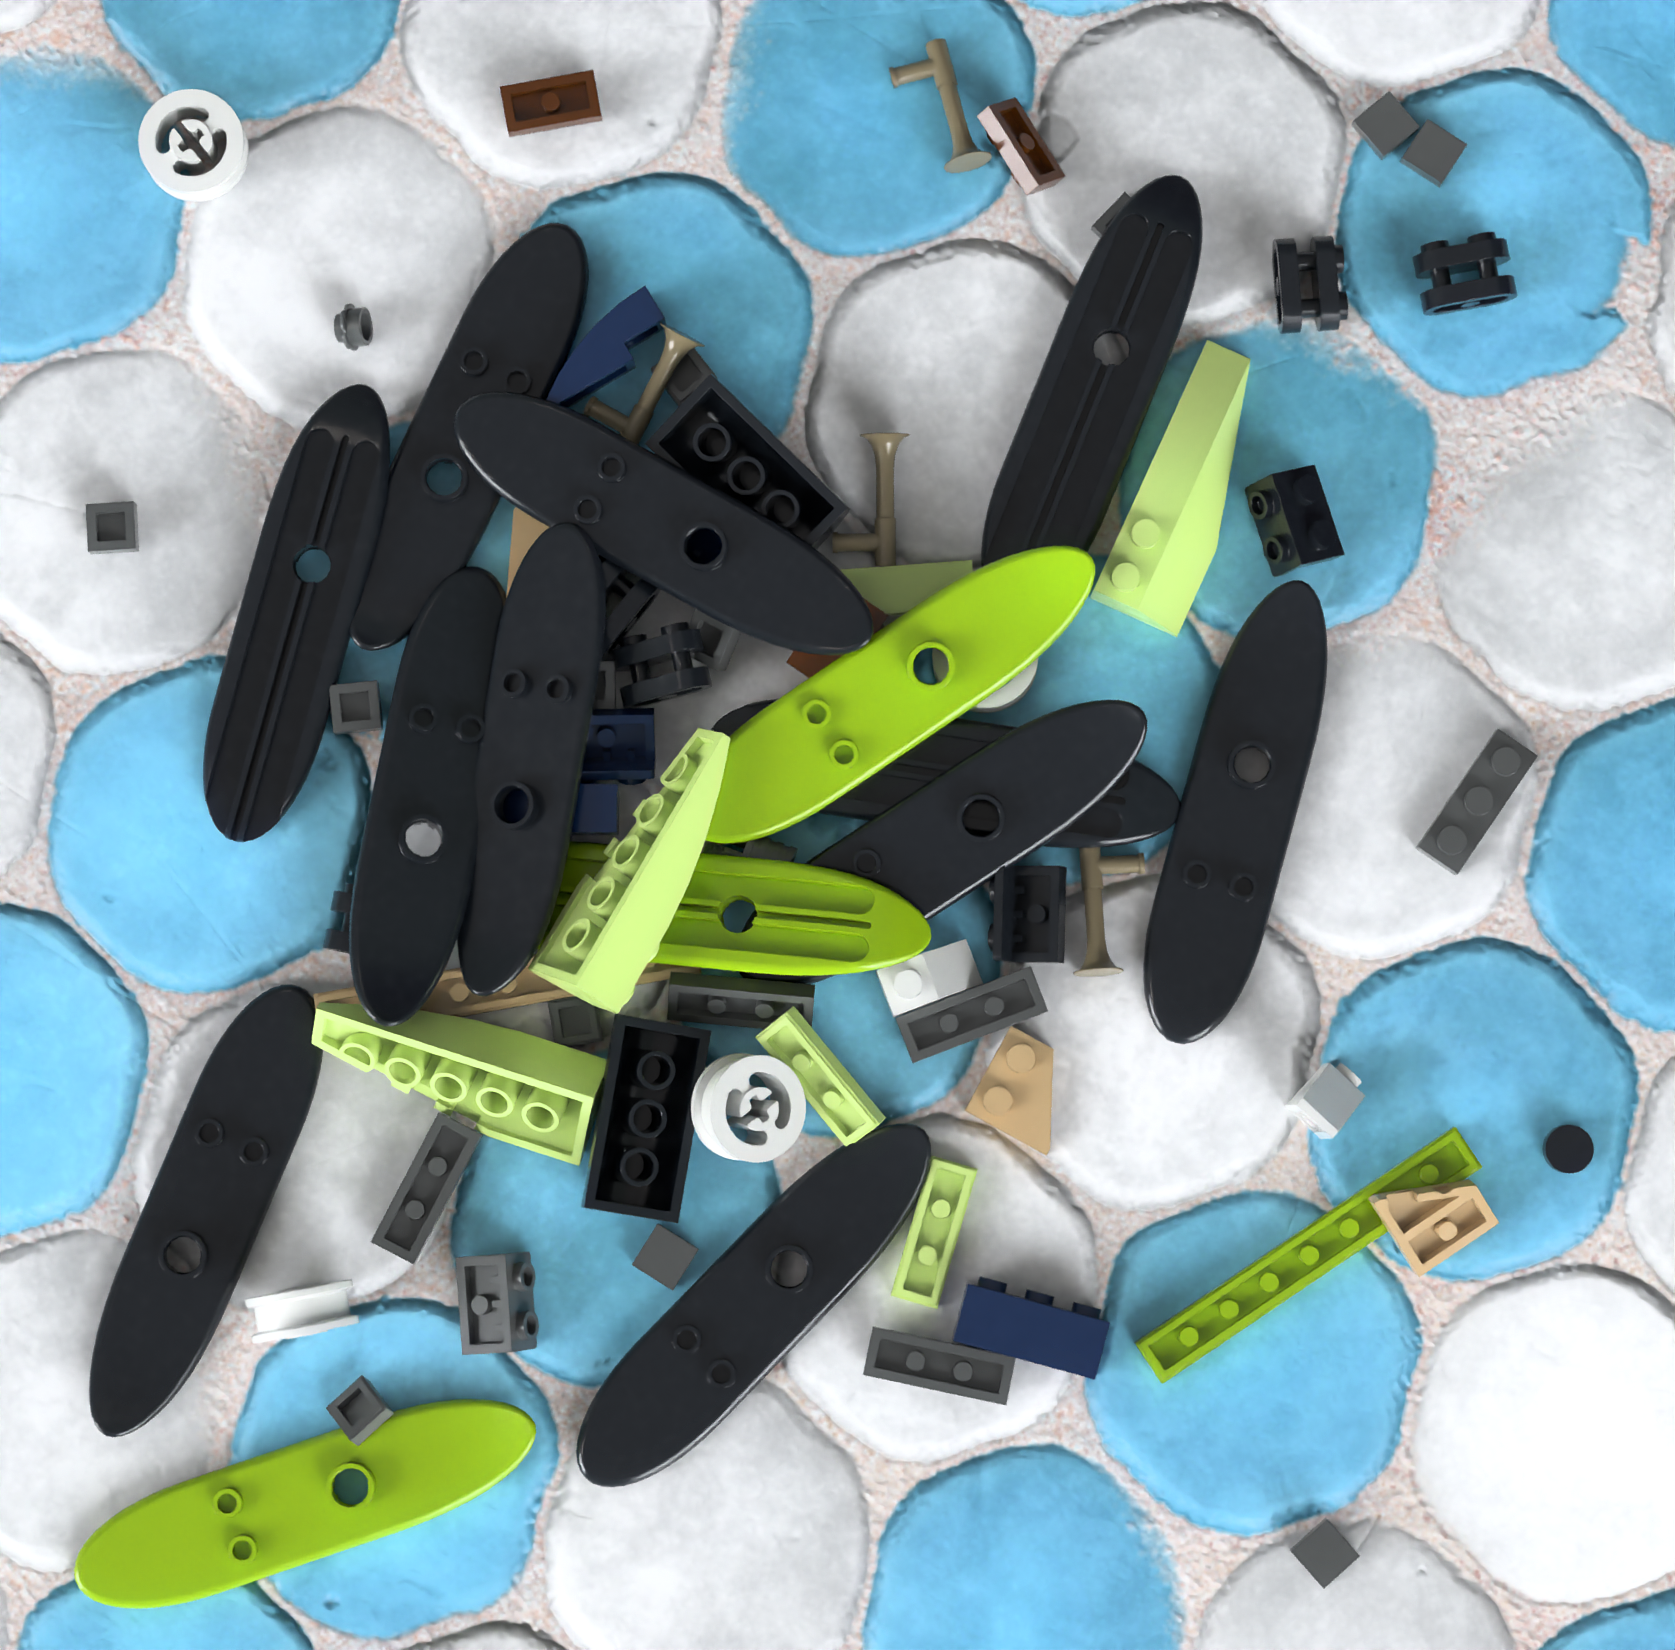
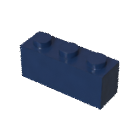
(1031, 1328)

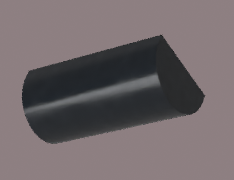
(739, 455)
(645, 1119)

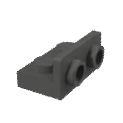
(496, 1303)

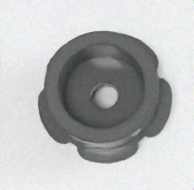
(353, 327)

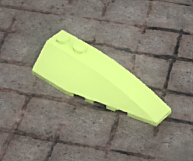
(1181, 500)
(624, 911)
(496, 1076)

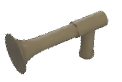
(965, 152)
(634, 426)
(884, 539)
(1092, 867)

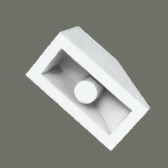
(929, 977)
(1327, 1100)

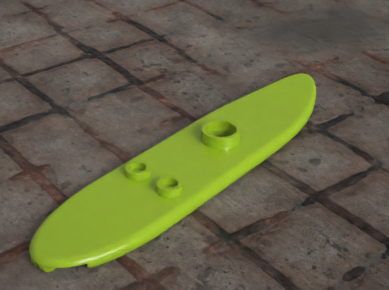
(875, 708)
(805, 921)
(284, 1506)

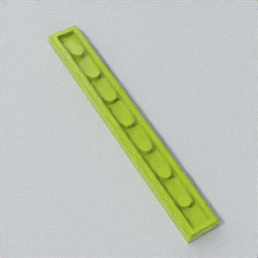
(1297, 1260)

